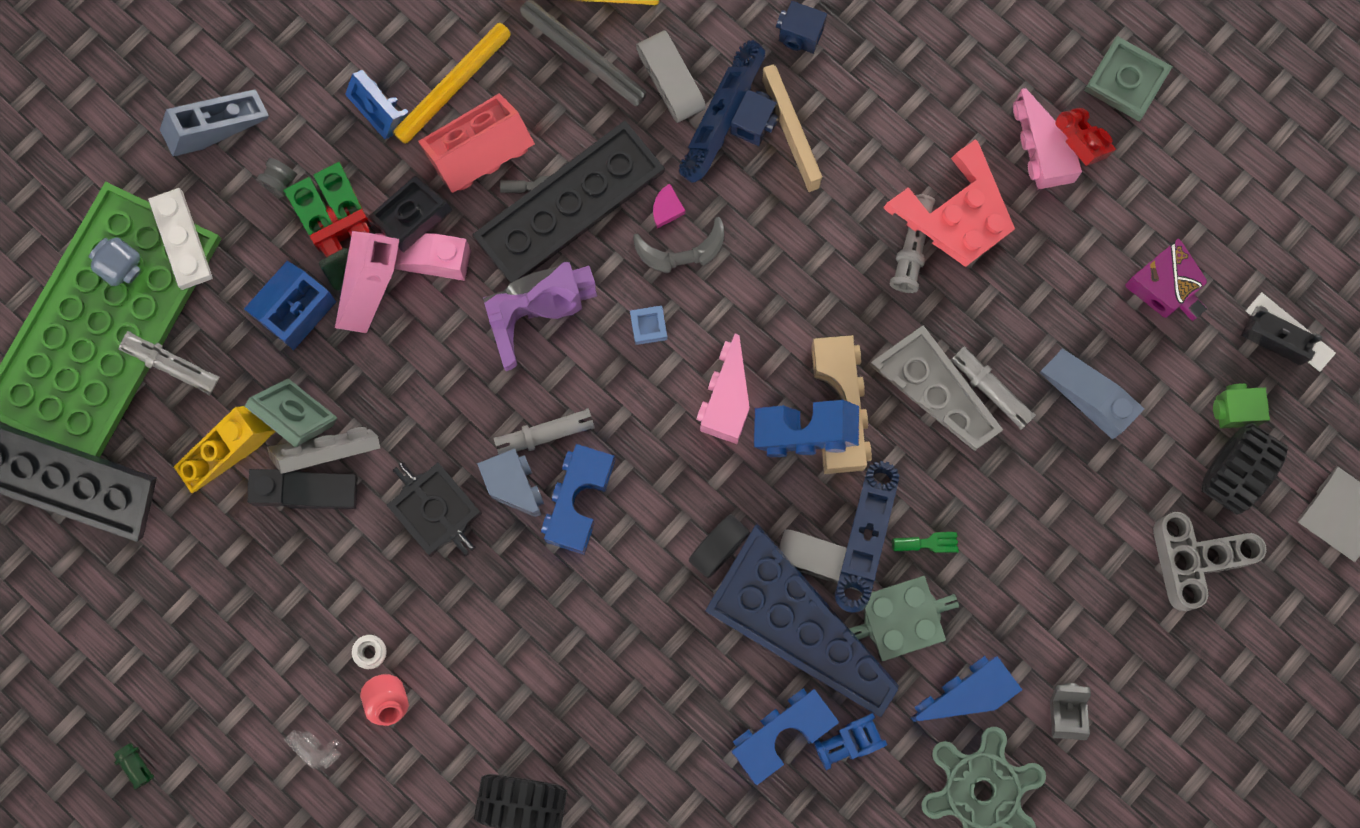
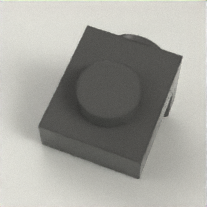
(1070, 712)

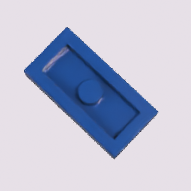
(373, 104)

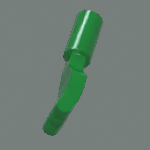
(937, 543)

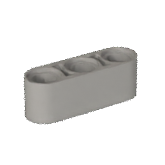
(671, 76)
(813, 555)

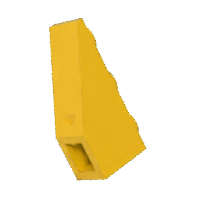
(223, 447)

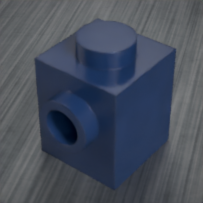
(801, 27)
(754, 117)

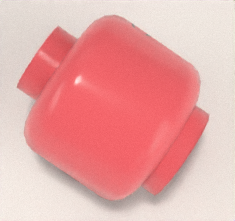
(384, 700)

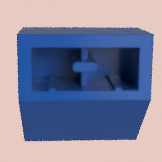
(290, 304)

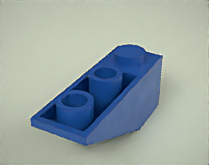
(980, 691)

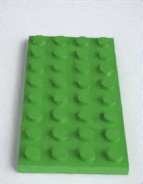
(65, 363)

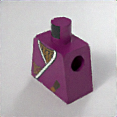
(1170, 283)

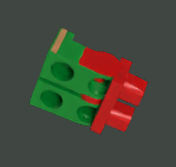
(329, 223)

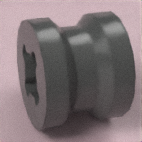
(276, 177)

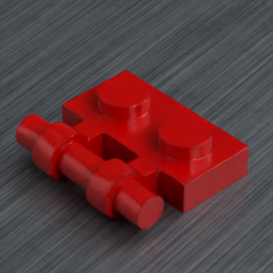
(1087, 142)

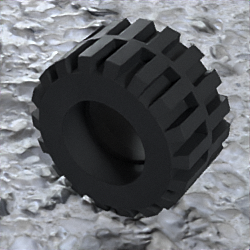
(1244, 468)
(519, 803)

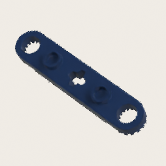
(721, 111)
(862, 555)

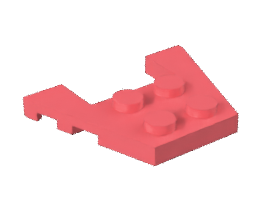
(969, 220)

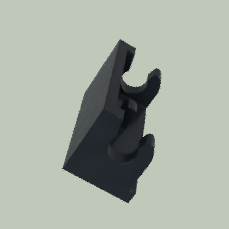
(1280, 336)

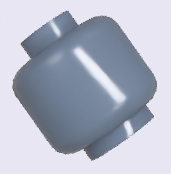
(115, 261)

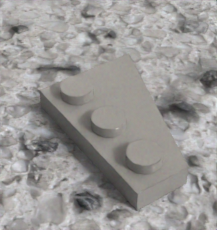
(323, 449)

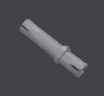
(163, 360)
(992, 387)
(544, 432)

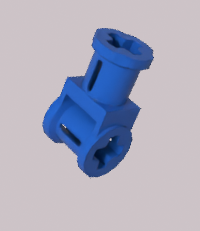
(853, 742)

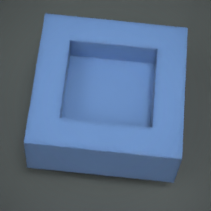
(648, 325)

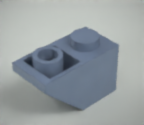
(508, 482)

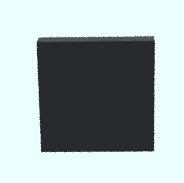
(410, 213)

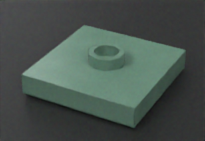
(1128, 78)
(291, 412)

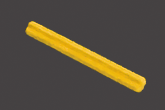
(452, 83)

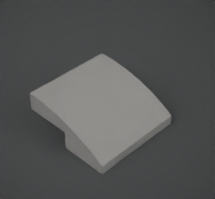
(1336, 513)

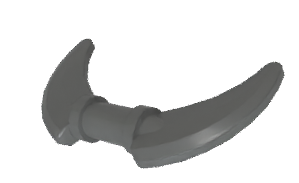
(665, 261)

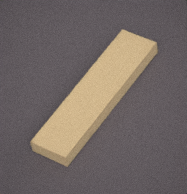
(792, 128)

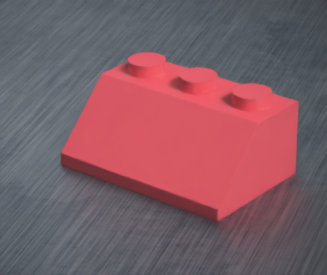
(477, 143)

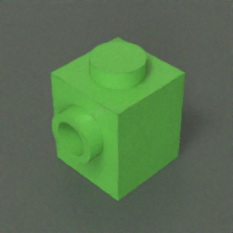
(1241, 406)

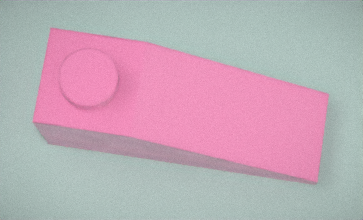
(435, 256)

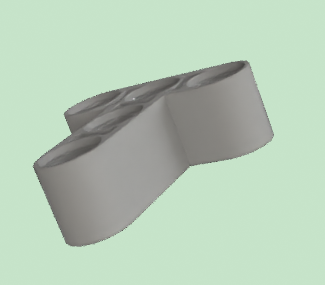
(1196, 558)

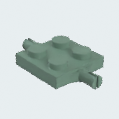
(904, 618)

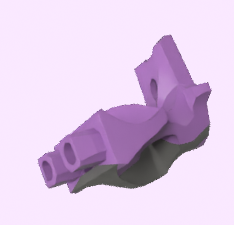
(545, 293)

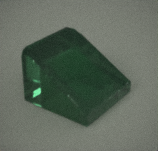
(334, 267)

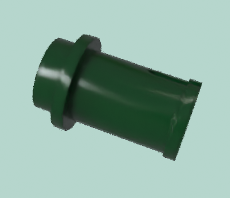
(133, 765)

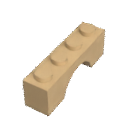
(836, 364)

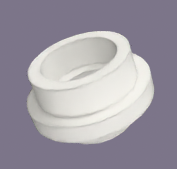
(360, 646)

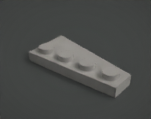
(934, 383)

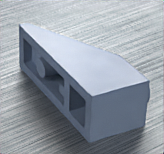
(210, 121)
(1092, 393)

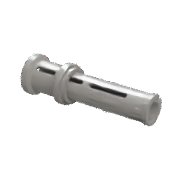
(910, 258)

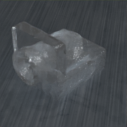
(307, 746)

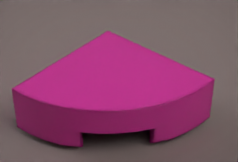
(667, 207)

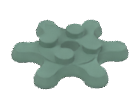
(987, 764)

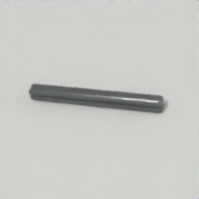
(583, 53)

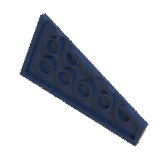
(785, 614)

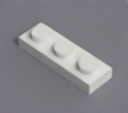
(180, 238)

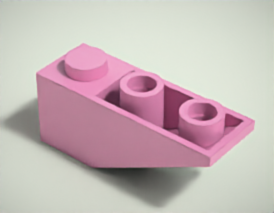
(1050, 157)
(365, 279)
(729, 402)

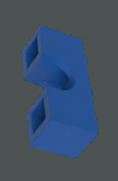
(831, 428)
(585, 470)
(757, 750)

